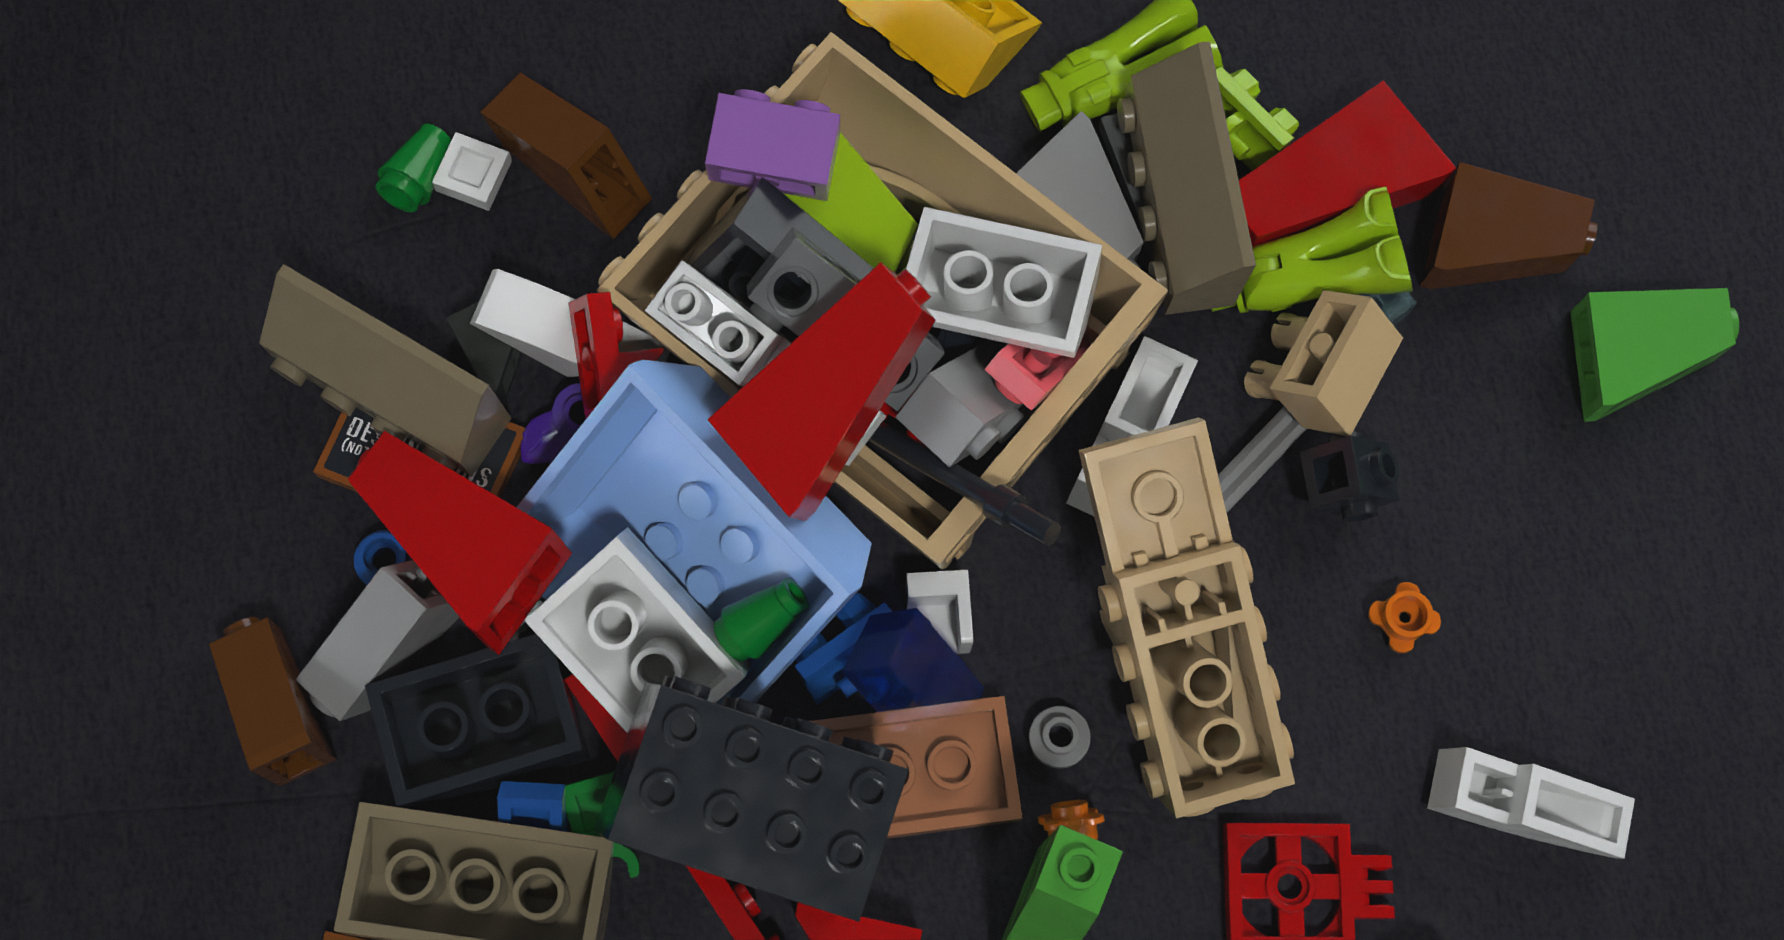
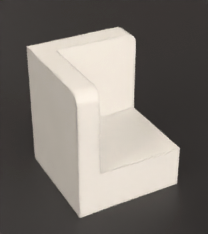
(945, 602)

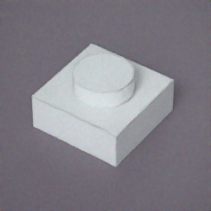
(472, 171)

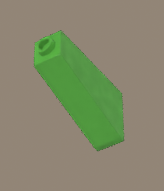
(1063, 888)

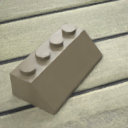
(1187, 182)
(380, 373)
(471, 879)

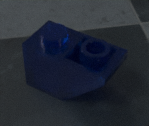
(907, 664)

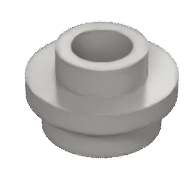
(1045, 750)

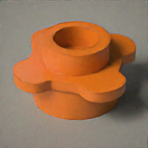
(1408, 600)
(1073, 815)

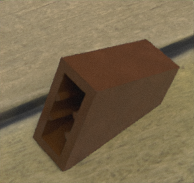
(568, 153)
(1504, 229)
(268, 705)

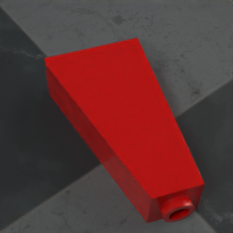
(1338, 162)
(823, 391)
(466, 540)

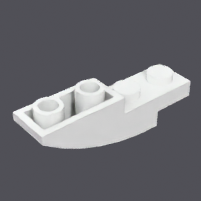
(723, 330)

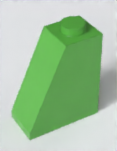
(1645, 341)

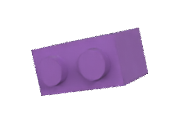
(775, 142)

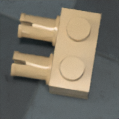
(1331, 362)

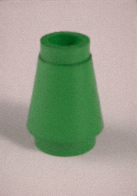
(409, 173)
(758, 620)

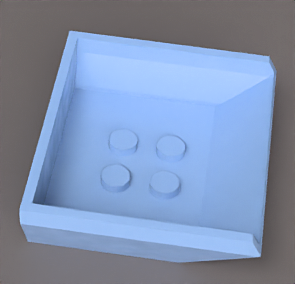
(672, 479)

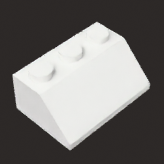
(1005, 281)
(630, 626)

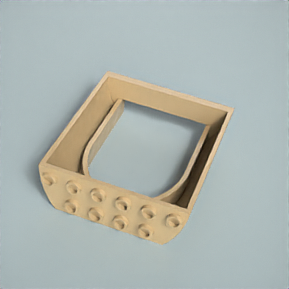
(923, 166)

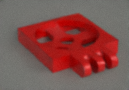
(1348, 886)

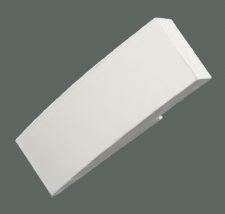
(540, 322)
(1142, 403)
(1530, 802)

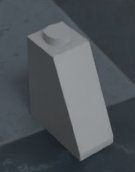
(1081, 182)
(376, 639)

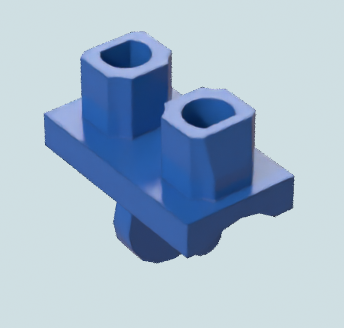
(822, 661)

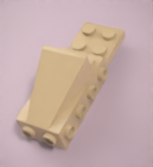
(1185, 622)

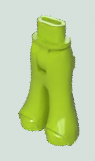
(1100, 73)
(1344, 255)

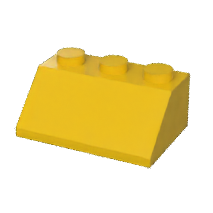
(953, 39)

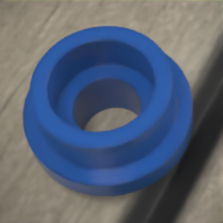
(371, 548)

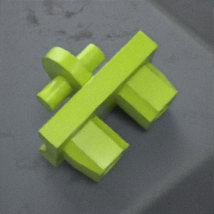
(1252, 130)

